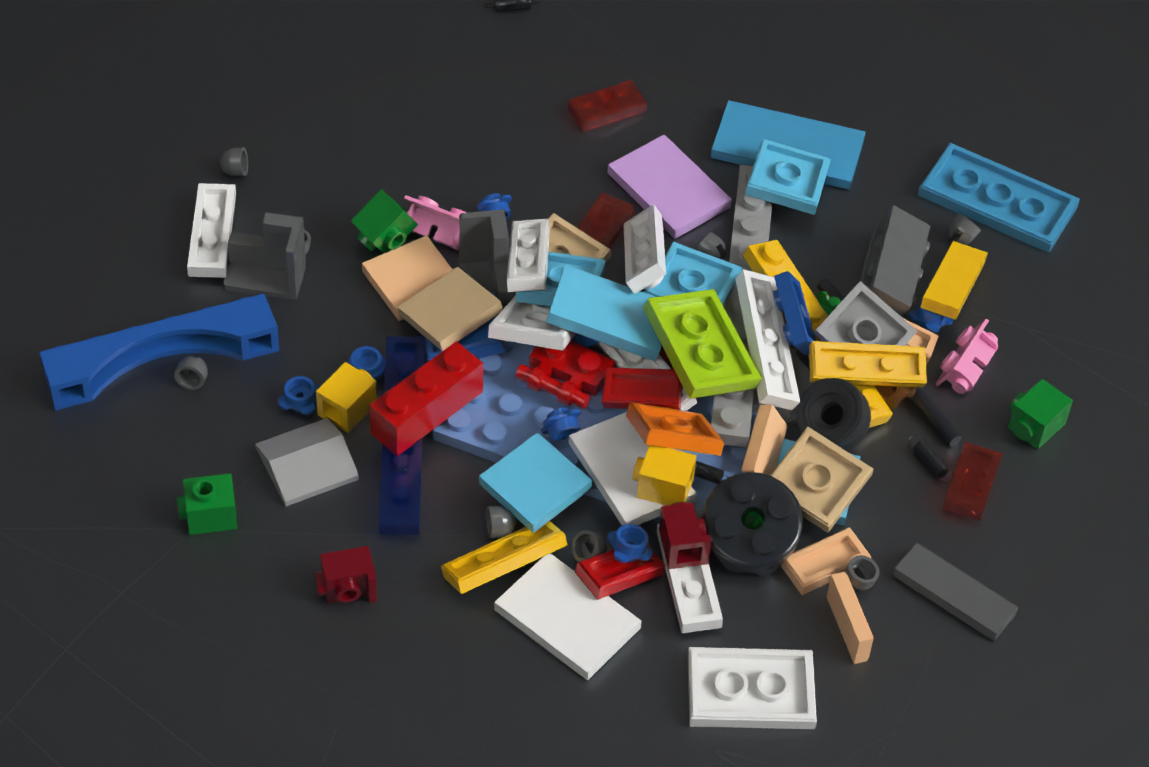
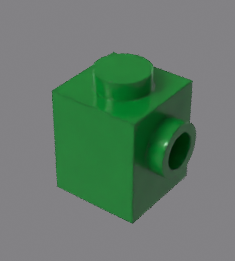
(383, 223)
(1039, 413)
(208, 504)

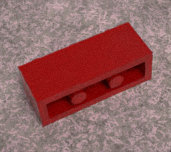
(426, 398)

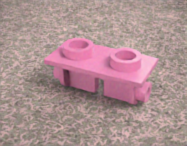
(428, 214)
(959, 365)

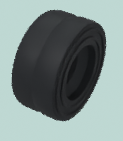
(832, 392)

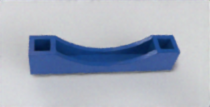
(84, 368)

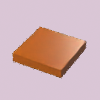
(674, 429)

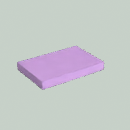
(672, 182)

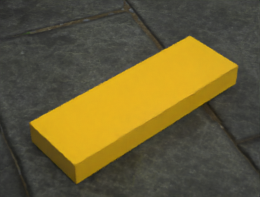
(954, 280)
(868, 363)
(502, 556)

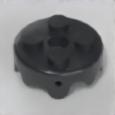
(746, 549)

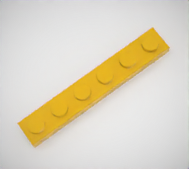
(770, 260)

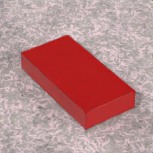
(641, 386)
(607, 576)

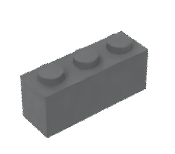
(895, 259)

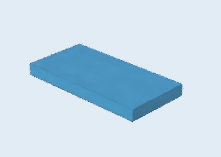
(746, 126)
(999, 197)

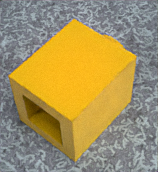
(346, 397)
(664, 475)

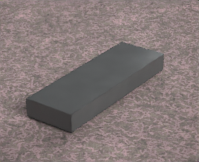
(955, 591)

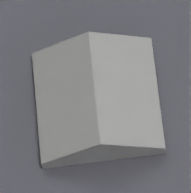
(865, 320)
(307, 461)

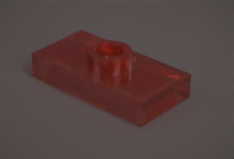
(607, 105)
(606, 219)
(972, 481)

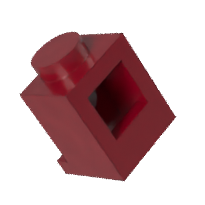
(683, 536)
(347, 575)

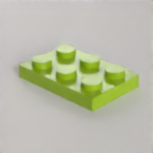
(702, 343)

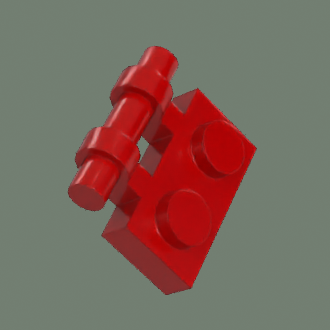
(574, 365)

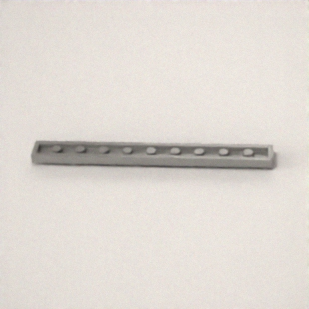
(750, 226)

